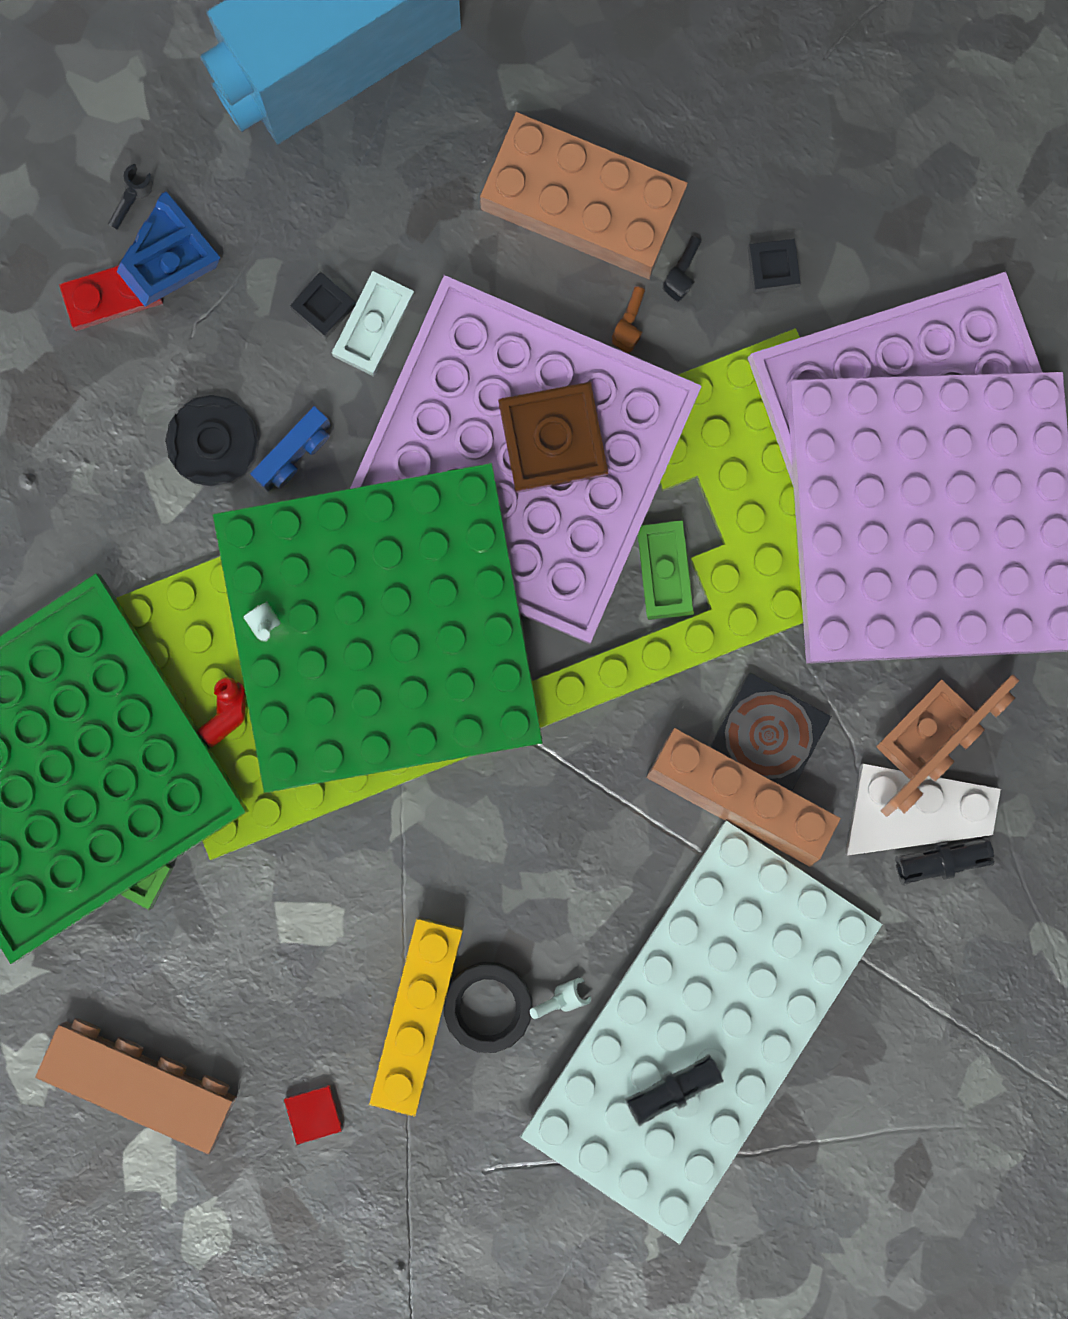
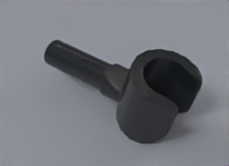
(130, 195)
(677, 282)

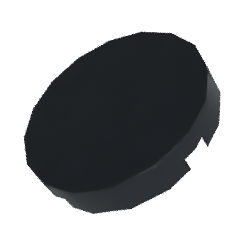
(212, 441)

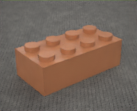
(582, 195)

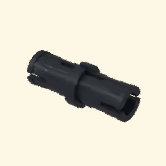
(944, 860)
(674, 1090)

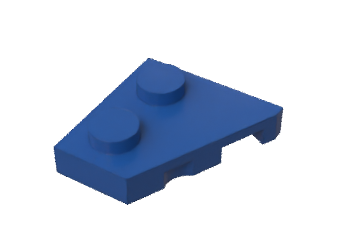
(166, 253)

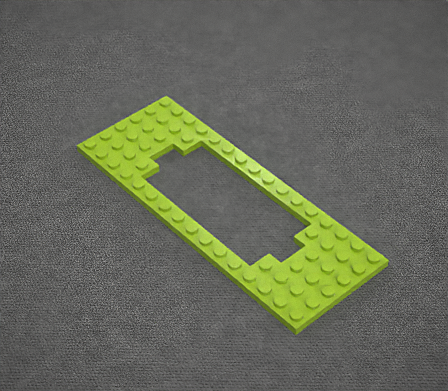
(746, 582)

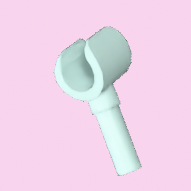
(262, 620)
(564, 998)

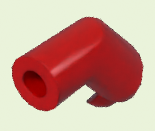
(229, 711)

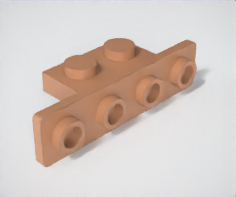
(931, 732)

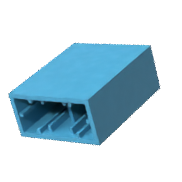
(309, 56)

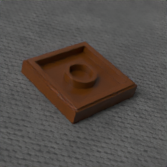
(553, 437)

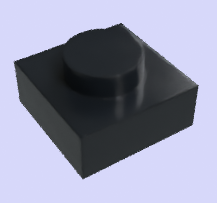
(774, 265)
(323, 305)

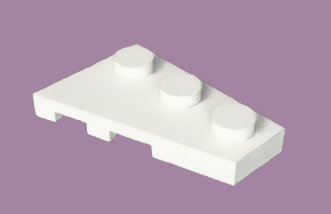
(943, 813)

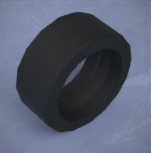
(472, 1039)

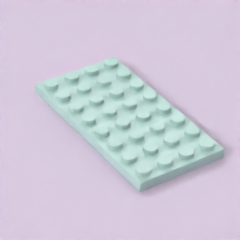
(728, 973)

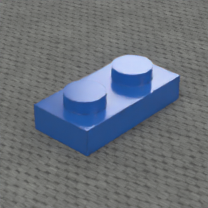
(305, 437)

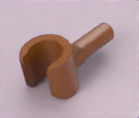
(625, 334)

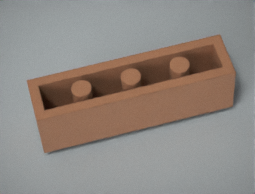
(743, 798)
(137, 1086)

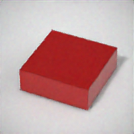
(313, 1114)

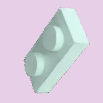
(373, 323)

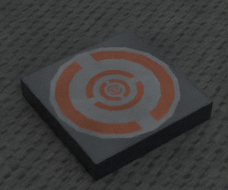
(770, 731)

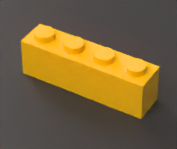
(416, 1016)

